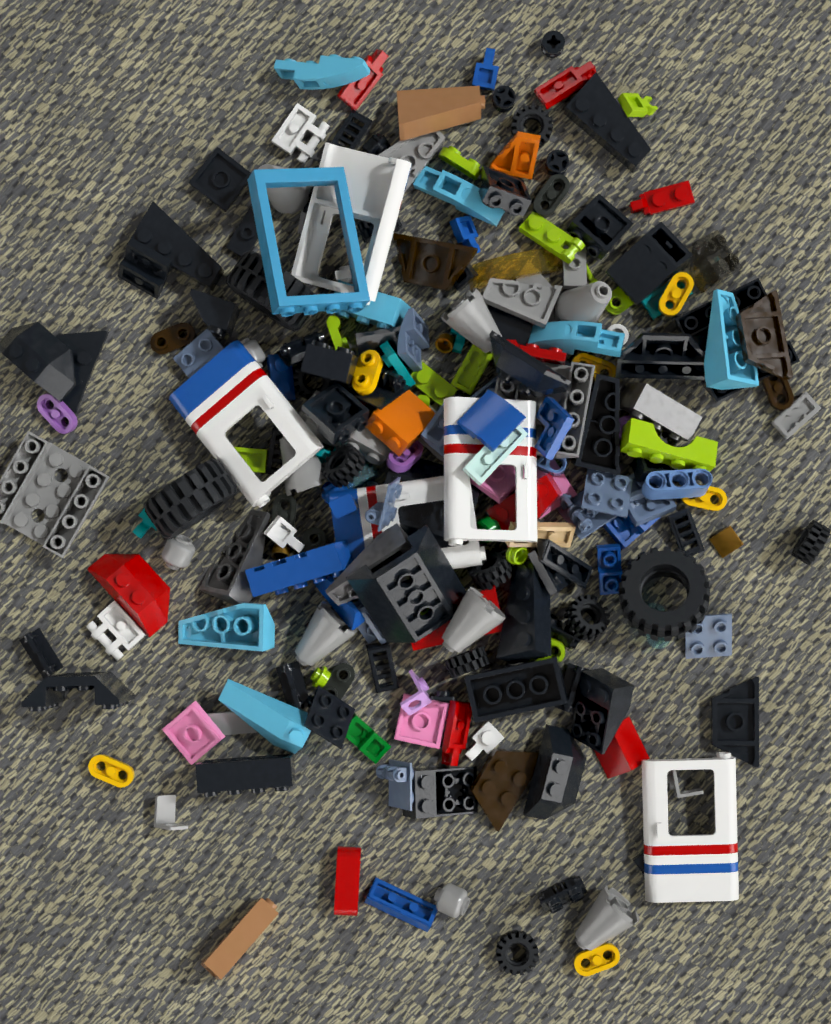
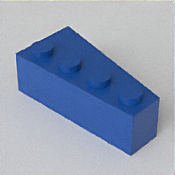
(299, 569)

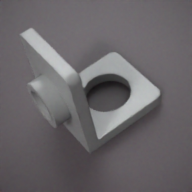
(673, 784)
(165, 813)

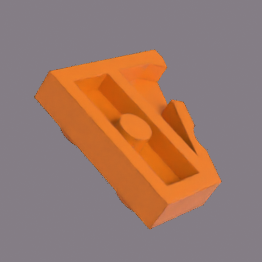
(518, 156)

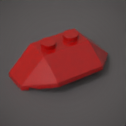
(134, 588)

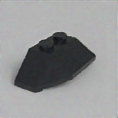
(41, 358)
(662, 358)
(524, 370)
(555, 774)

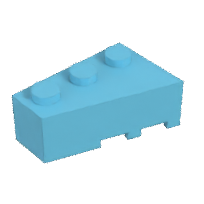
(383, 313)

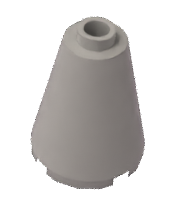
(287, 198)
(583, 302)
(472, 319)
(305, 477)
(471, 621)
(322, 635)
(605, 919)

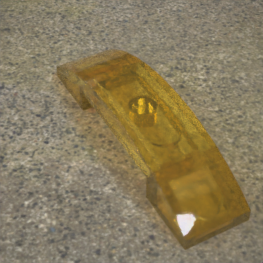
(516, 266)

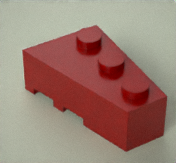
(546, 495)

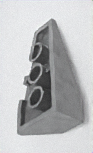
(376, 555)
(229, 578)

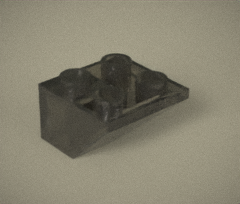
(712, 261)

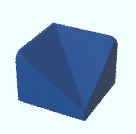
(343, 506)

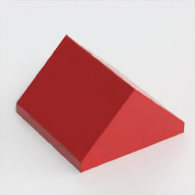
(624, 751)

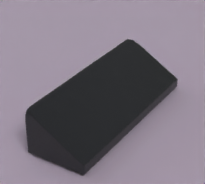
(563, 562)

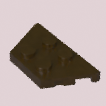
(432, 261)
(764, 337)
(503, 783)

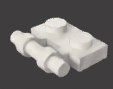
(295, 128)
(120, 625)

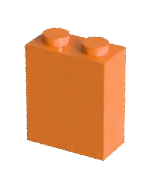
(400, 422)

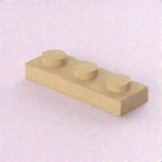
(557, 532)

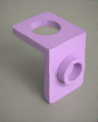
(421, 695)

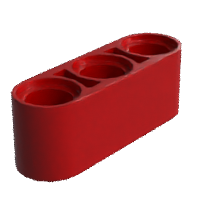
(347, 881)

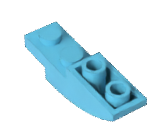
(329, 73)
(458, 193)
(578, 336)

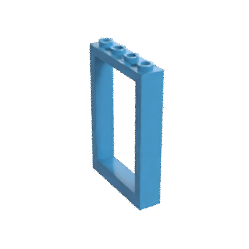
(306, 304)

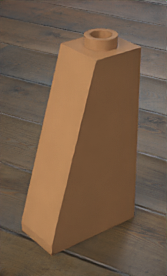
(437, 109)
(240, 938)

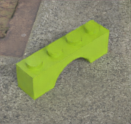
(642, 441)

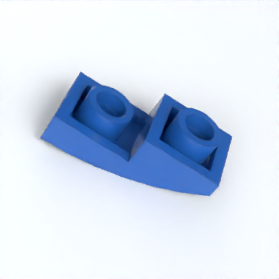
(609, 568)

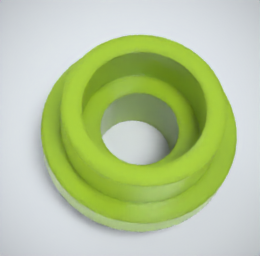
(517, 555)
(320, 677)

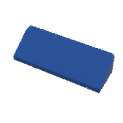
(348, 611)
(400, 906)

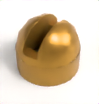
(442, 347)
(280, 553)

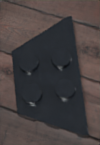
(85, 351)
(737, 721)

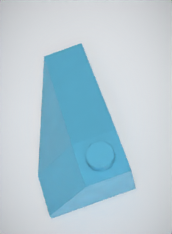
(723, 353)
(234, 627)
(271, 718)

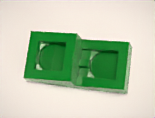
(367, 739)

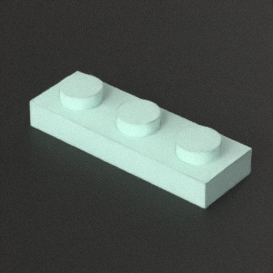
(486, 462)

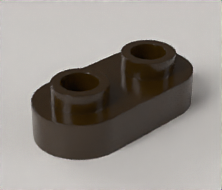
(173, 340)
(776, 388)

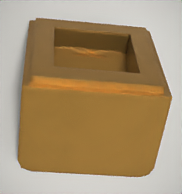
(726, 541)

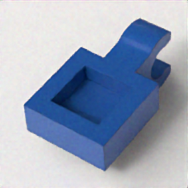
(485, 73)
(465, 231)

